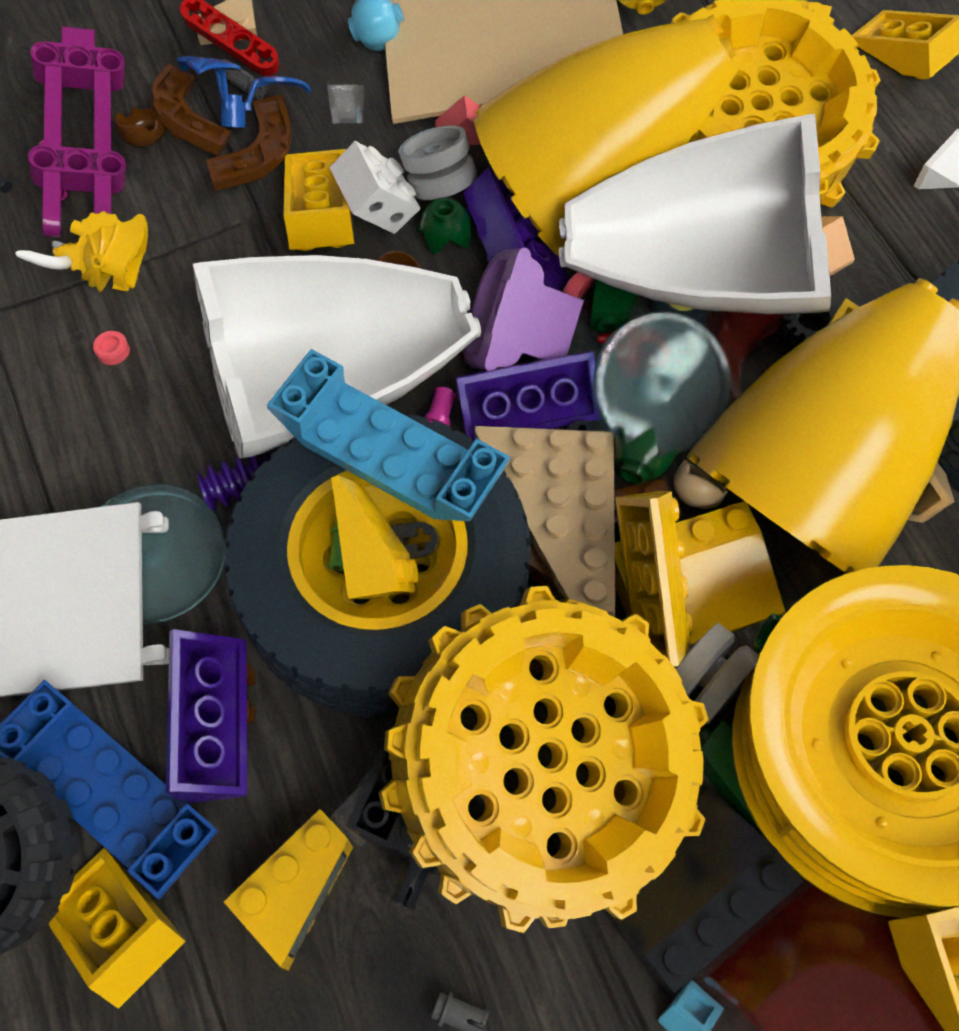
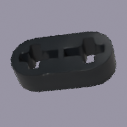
(411, 530)

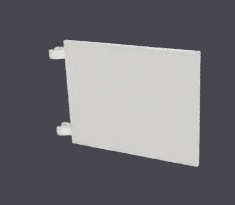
(74, 599)

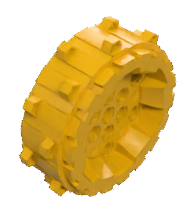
(793, 67)
(646, 745)

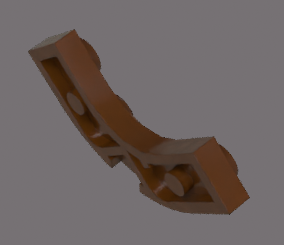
(170, 108)
(263, 154)

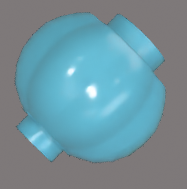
(375, 22)

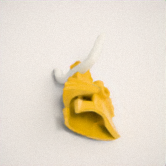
(102, 251)

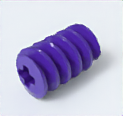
(228, 481)

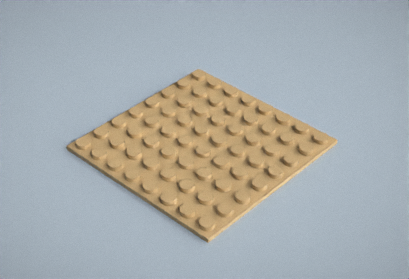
(483, 47)

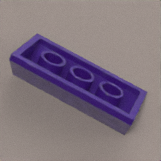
(529, 394)
(206, 717)

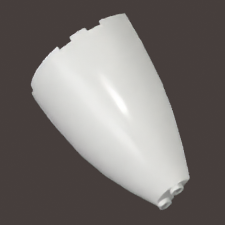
(711, 224)
(371, 316)

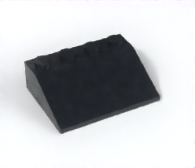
(705, 896)

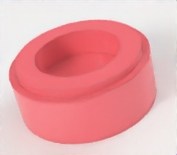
(578, 285)
(111, 347)

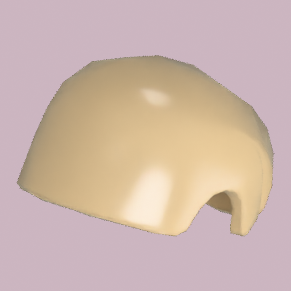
(697, 487)

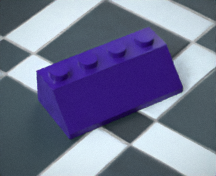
(504, 227)

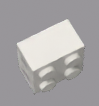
(375, 187)

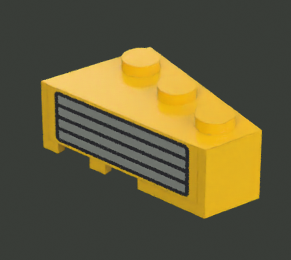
(290, 887)

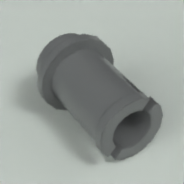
(458, 1013)

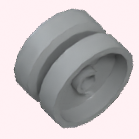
(438, 162)
(707, 668)

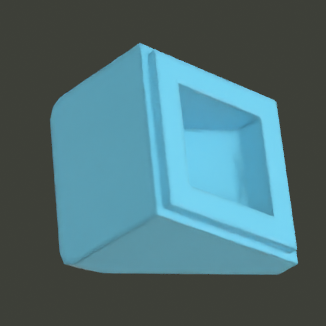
(691, 1010)

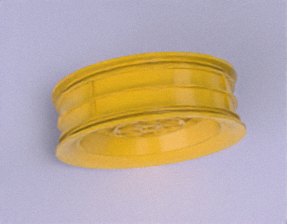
(800, 752)

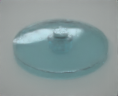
(661, 376)
(179, 563)

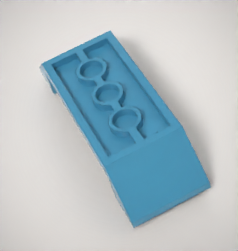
(384, 443)

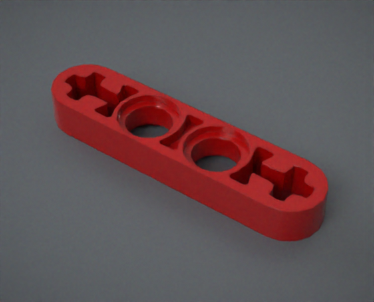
(230, 36)

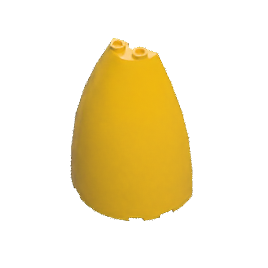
(602, 114)
(846, 426)

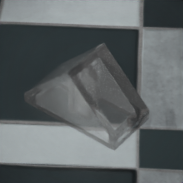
(346, 103)

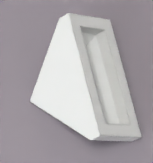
(942, 167)

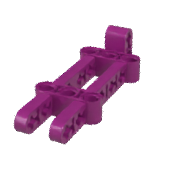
(54, 167)

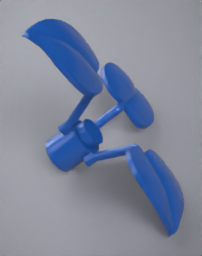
(231, 105)

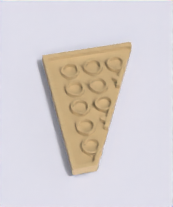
(568, 504)

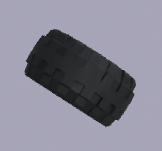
(33, 852)

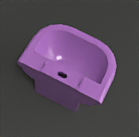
(519, 314)

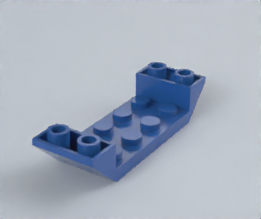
(106, 788)

